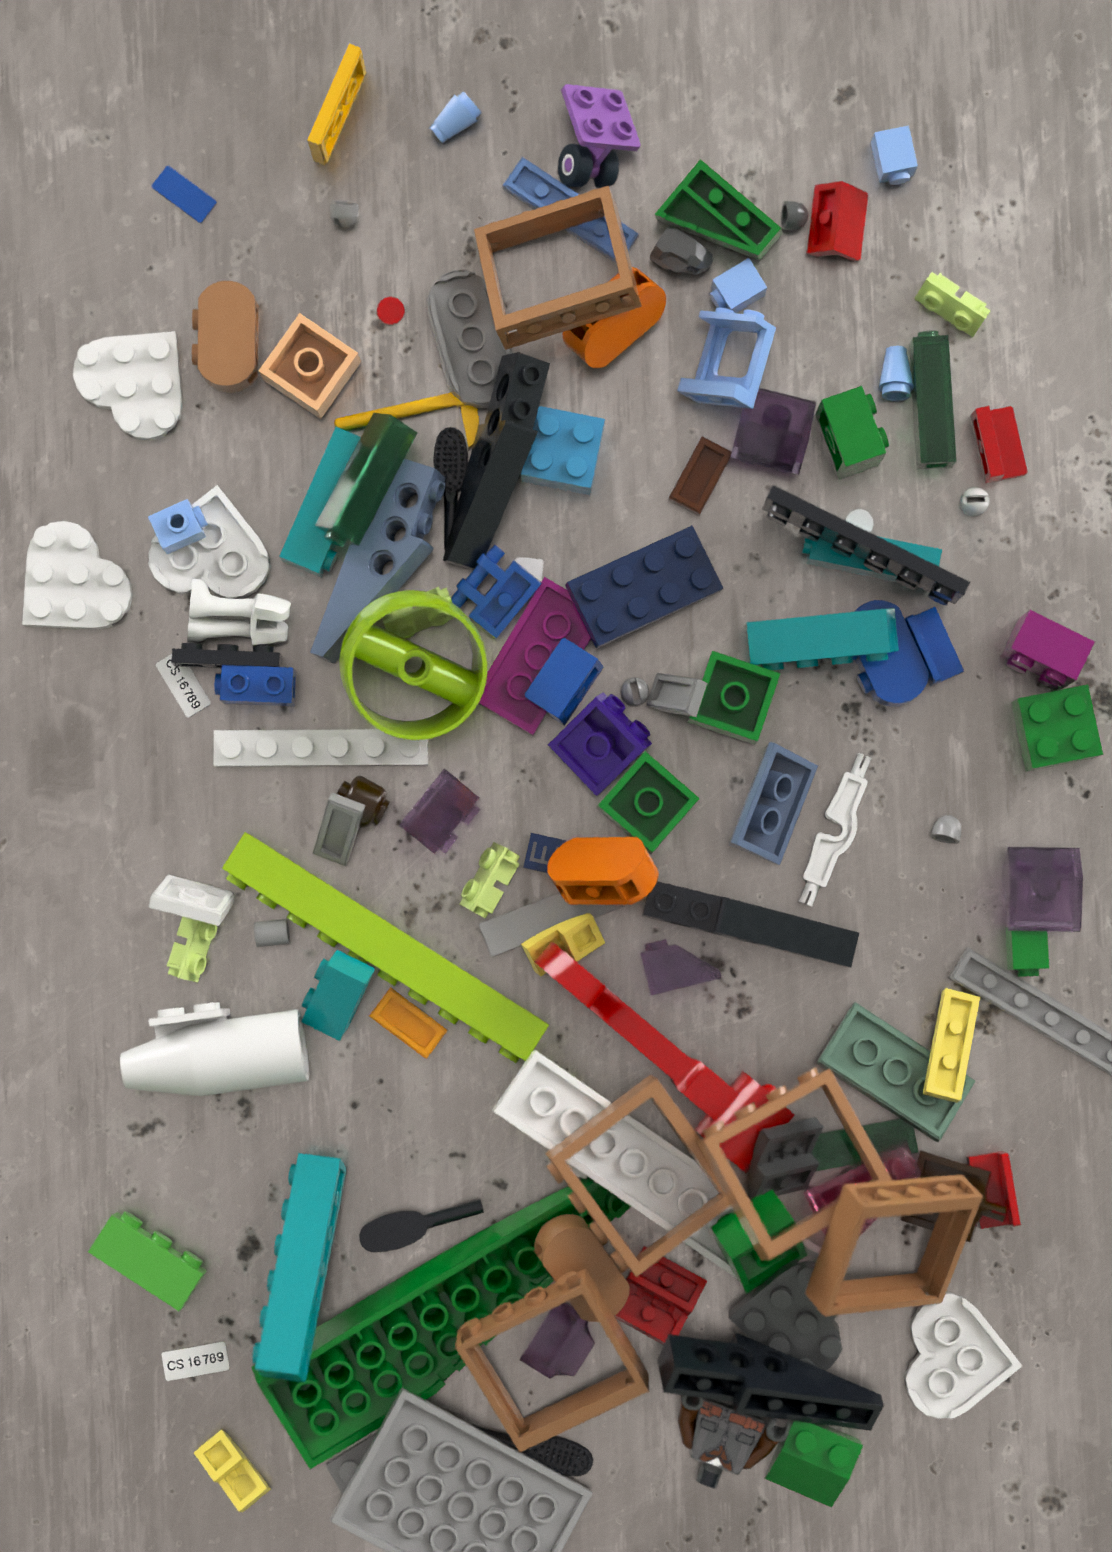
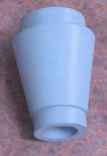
(455, 117)
(896, 375)

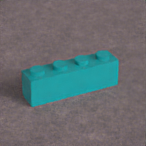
(306, 543)
(821, 637)

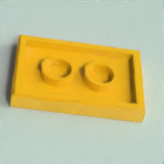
(337, 105)

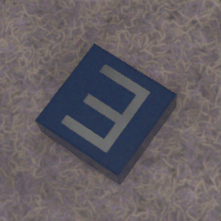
(539, 851)

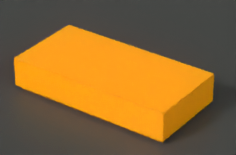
(408, 1023)

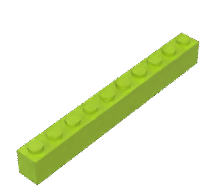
(384, 946)

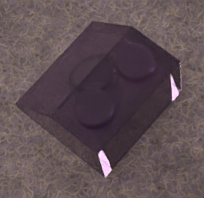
(774, 431)
(441, 813)
(1043, 889)
(673, 968)

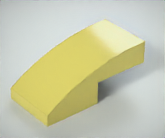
(574, 936)
(232, 1470)

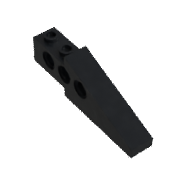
(497, 457)
(751, 924)
(764, 1382)

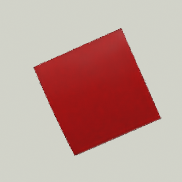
(661, 1299)

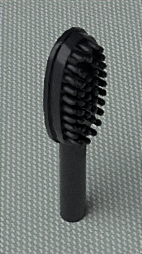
(452, 462)
(407, 1227)
(556, 1453)

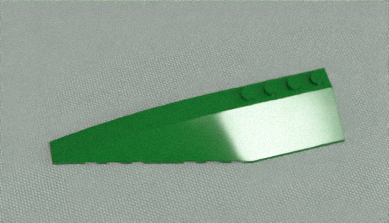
(411, 1327)

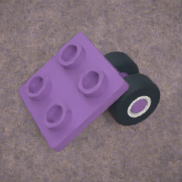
(600, 126)

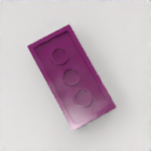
(535, 636)

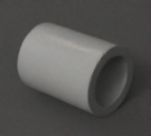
(271, 933)

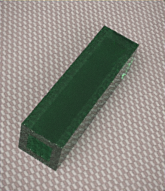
(932, 401)
(365, 480)

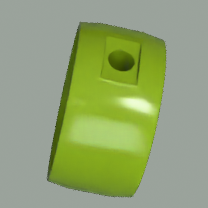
(436, 674)

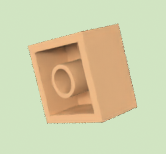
(310, 366)

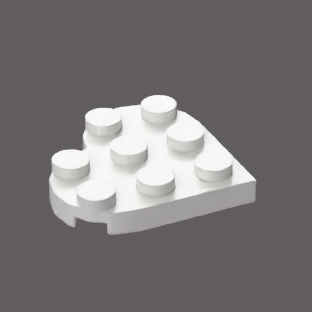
(135, 379)
(227, 559)
(70, 582)
(957, 1358)

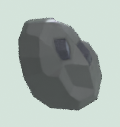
(681, 253)

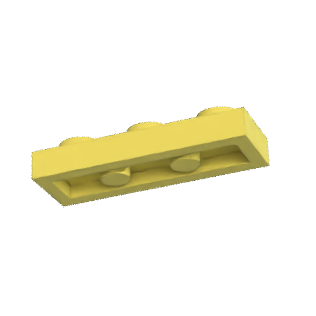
(951, 1045)

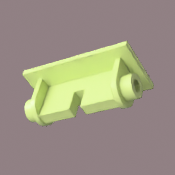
(939, 296)
(410, 620)
(495, 864)
(190, 959)

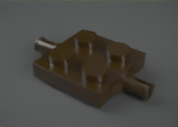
(936, 1166)

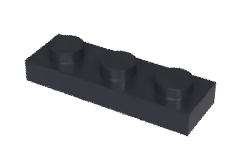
(226, 654)

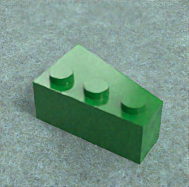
(718, 213)

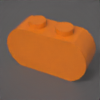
(607, 338)
(603, 871)

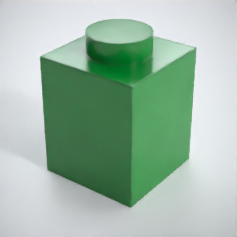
(1027, 952)

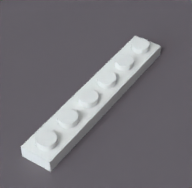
(316, 748)

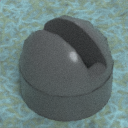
(793, 215)

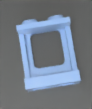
(725, 390)

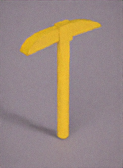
(469, 414)

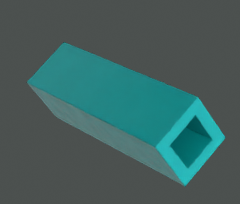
(823, 556)

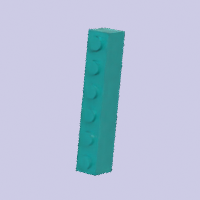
(300, 1267)

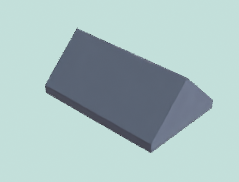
(773, 804)

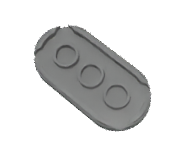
(465, 336)

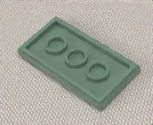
(888, 1070)

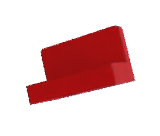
(837, 220)
(998, 443)
(1000, 1187)

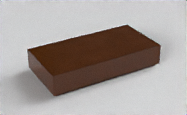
(700, 476)

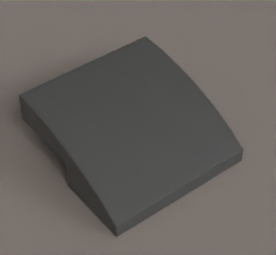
(784, 1158)

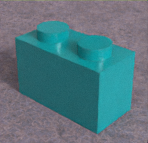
(337, 994)

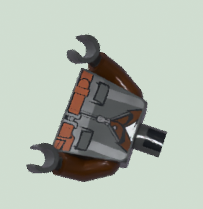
(725, 1438)

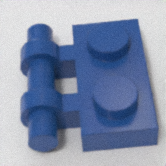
(505, 596)

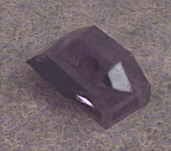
(559, 1343)

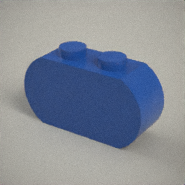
(902, 675)

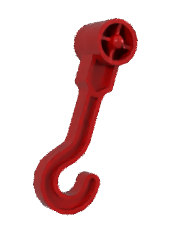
(687, 1073)

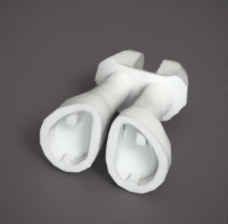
(264, 611)

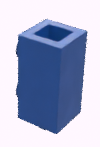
(256, 685)

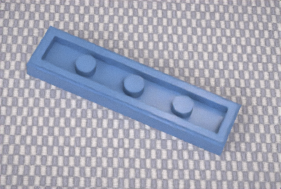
(540, 189)

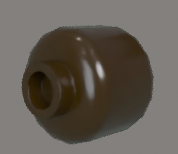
(369, 794)

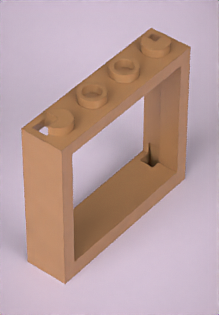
(570, 310)
(749, 1115)
(949, 1195)
(582, 1200)
(574, 1409)

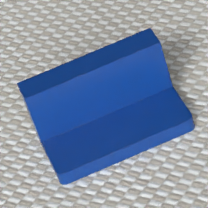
(934, 646)
(564, 680)

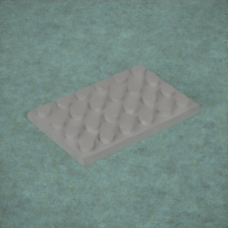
(454, 1489)

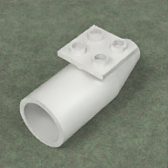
(217, 1055)

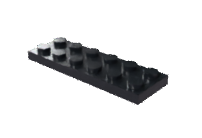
(876, 552)

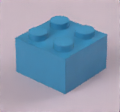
(564, 451)

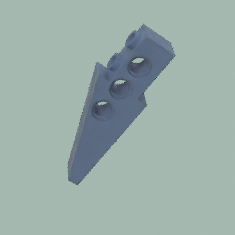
(361, 572)

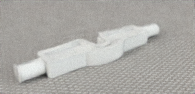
(827, 847)

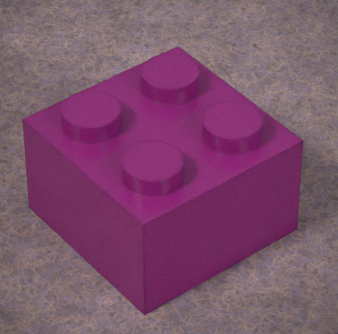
(1046, 650)

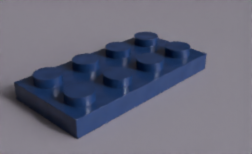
(644, 586)

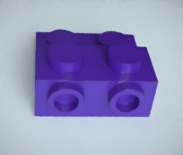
(601, 742)

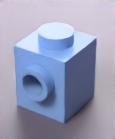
(178, 525)

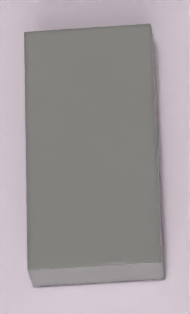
(676, 694)
(338, 829)

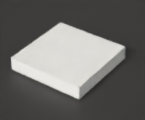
(192, 900)

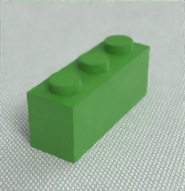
(148, 1259)

